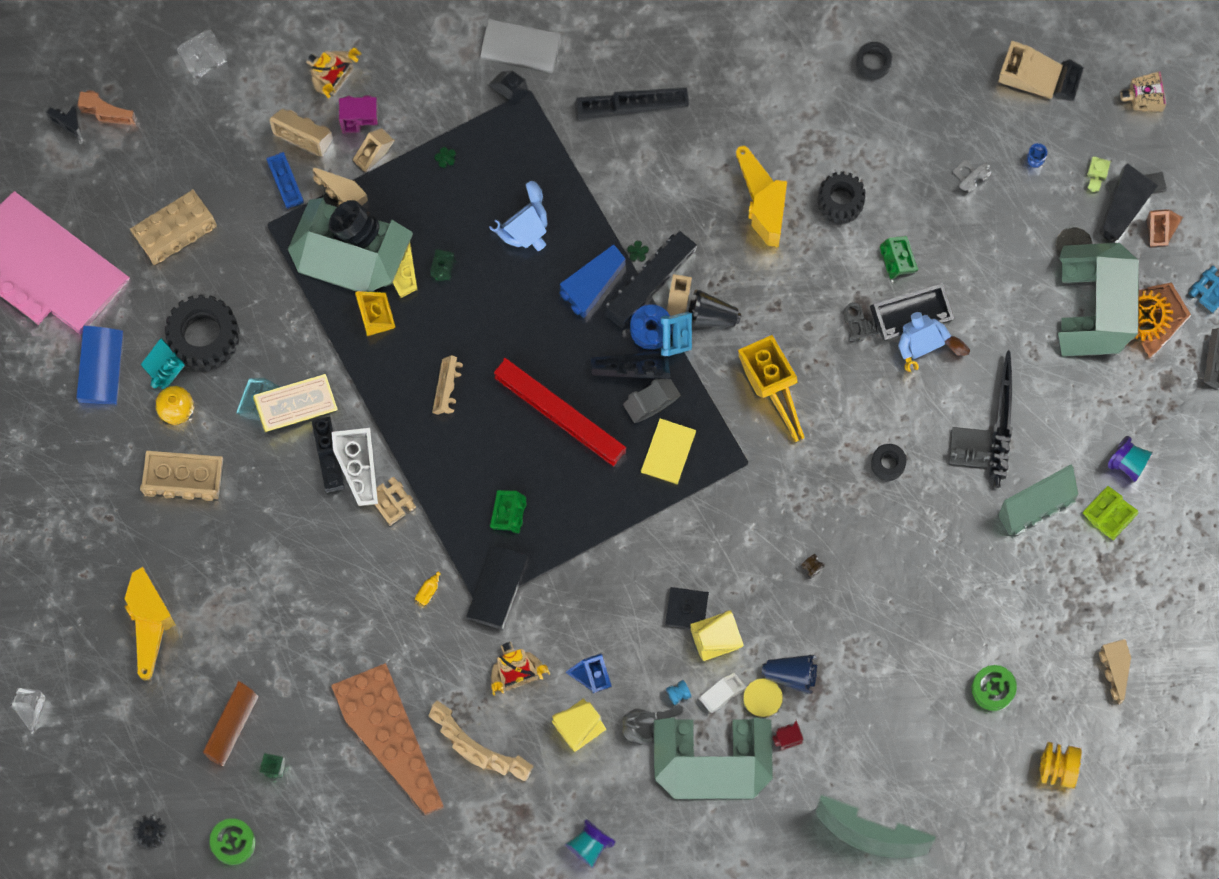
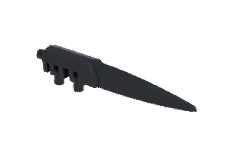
(1002, 430)

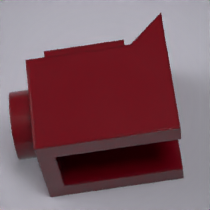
(788, 736)

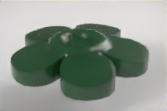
(445, 157)
(638, 251)

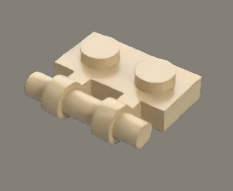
(388, 506)

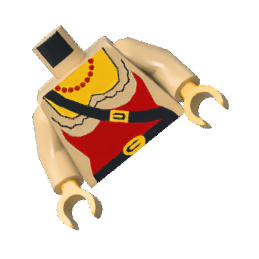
(331, 69)
(515, 669)

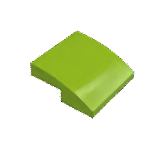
(1110, 513)

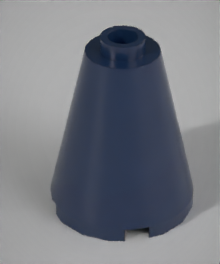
(793, 672)

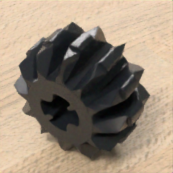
(142, 831)

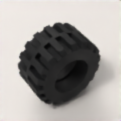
(841, 183)

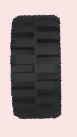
(198, 309)

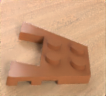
(1180, 316)

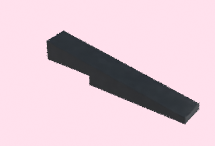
(630, 102)

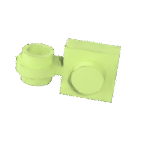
(1099, 170)

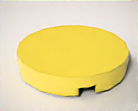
(762, 698)

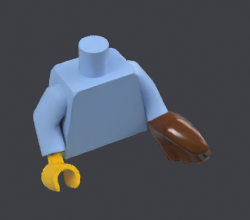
(924, 336)

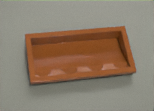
(230, 724)

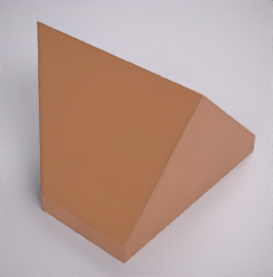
(1161, 226)

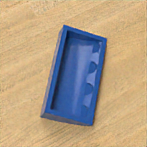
(99, 365)

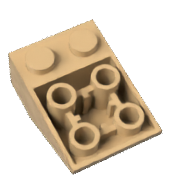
(1030, 70)

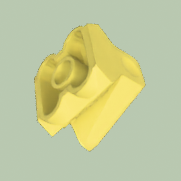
(716, 635)
(578, 724)

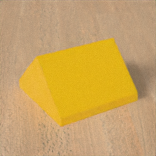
(375, 312)

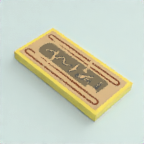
(295, 403)

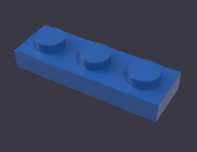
(285, 180)

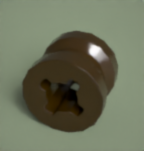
(812, 565)

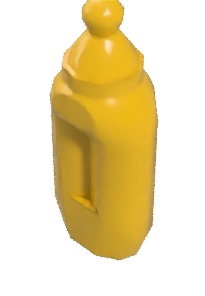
(428, 589)

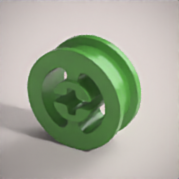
(1005, 677)
(218, 847)

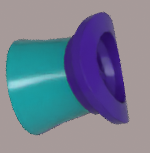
(1130, 458)
(590, 843)

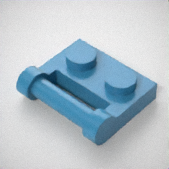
(681, 333)

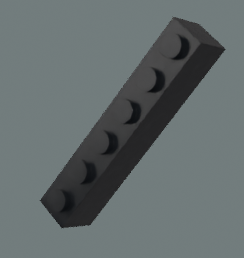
(650, 279)

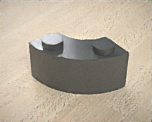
(651, 400)

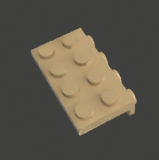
(173, 227)
(182, 475)

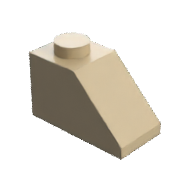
(373, 149)

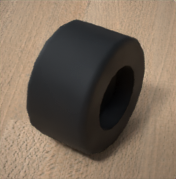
(893, 451)

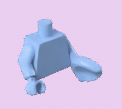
(528, 224)

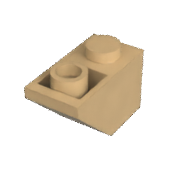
(679, 294)

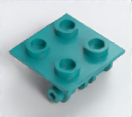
(162, 365)

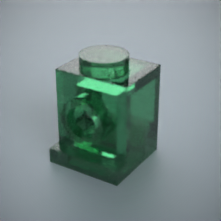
(442, 257)
(272, 765)

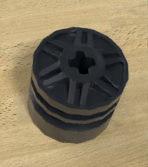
(354, 224)

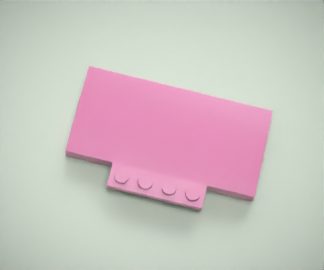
(51, 269)

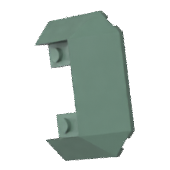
(341, 263)
(1116, 299)
(713, 776)

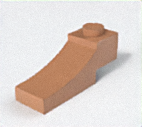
(91, 103)

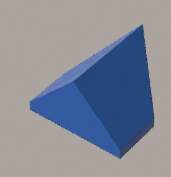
(591, 673)

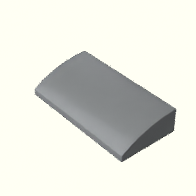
(520, 46)

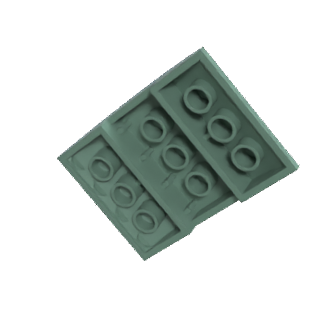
(870, 836)

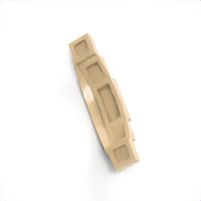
(475, 752)

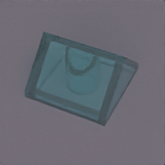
(254, 386)

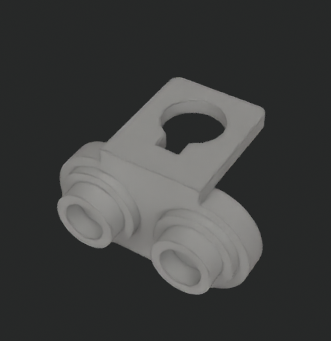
(969, 183)

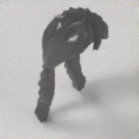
(638, 723)

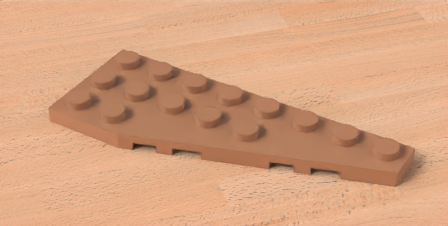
(380, 721)

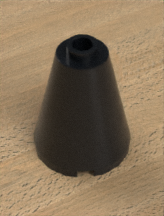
(712, 312)

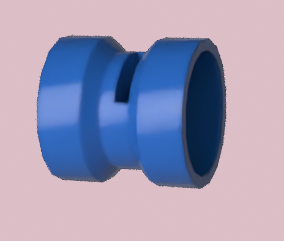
(1038, 151)

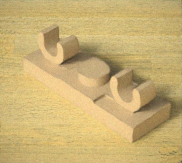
(446, 385)

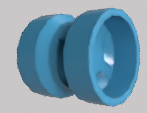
(677, 693)

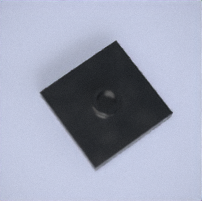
(686, 607)

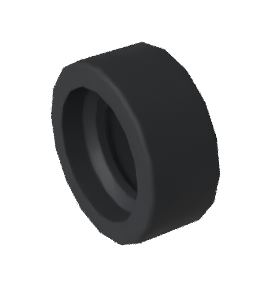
(874, 47)

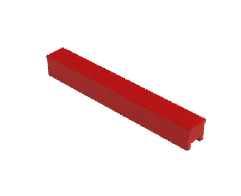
(559, 412)

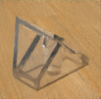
(28, 706)

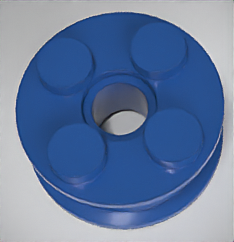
(643, 317)

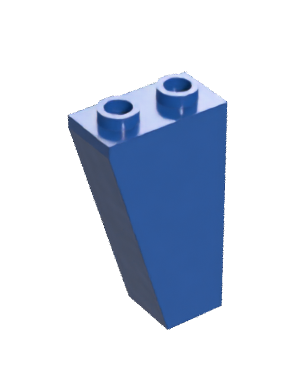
(591, 281)

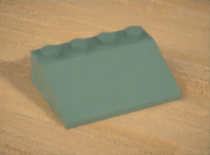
(1039, 501)

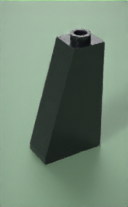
(1127, 200)

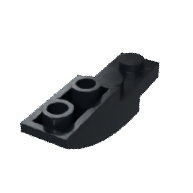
(329, 464)

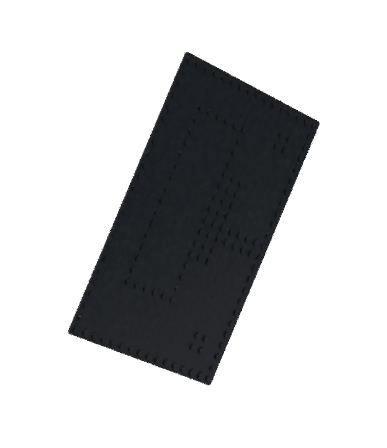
(508, 307)

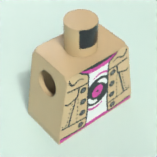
(1146, 93)

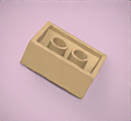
(301, 131)

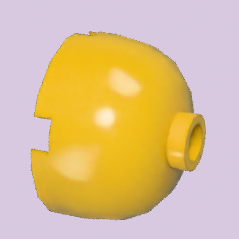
(174, 405)

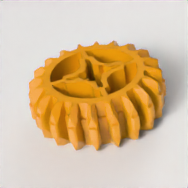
(1153, 311)

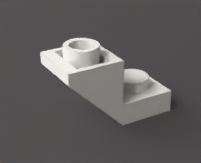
(721, 692)

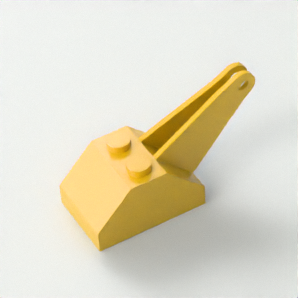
(767, 197)
(769, 373)
(151, 620)

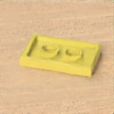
(668, 451)

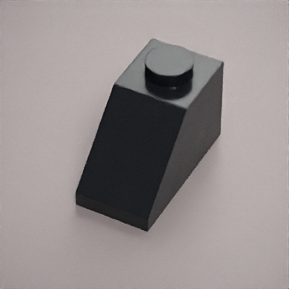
(510, 85)

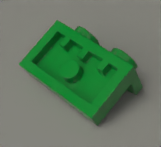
(898, 256)
(508, 511)

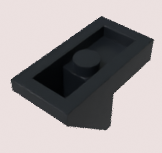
(67, 121)

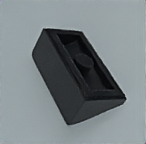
(1068, 80)

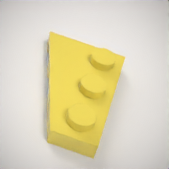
(405, 277)

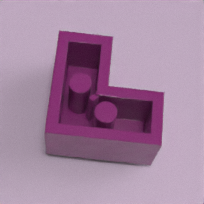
(357, 112)

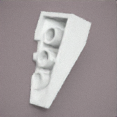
(356, 459)

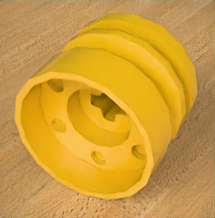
(1060, 765)

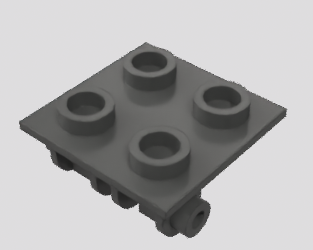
(970, 447)

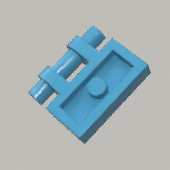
(1210, 296)

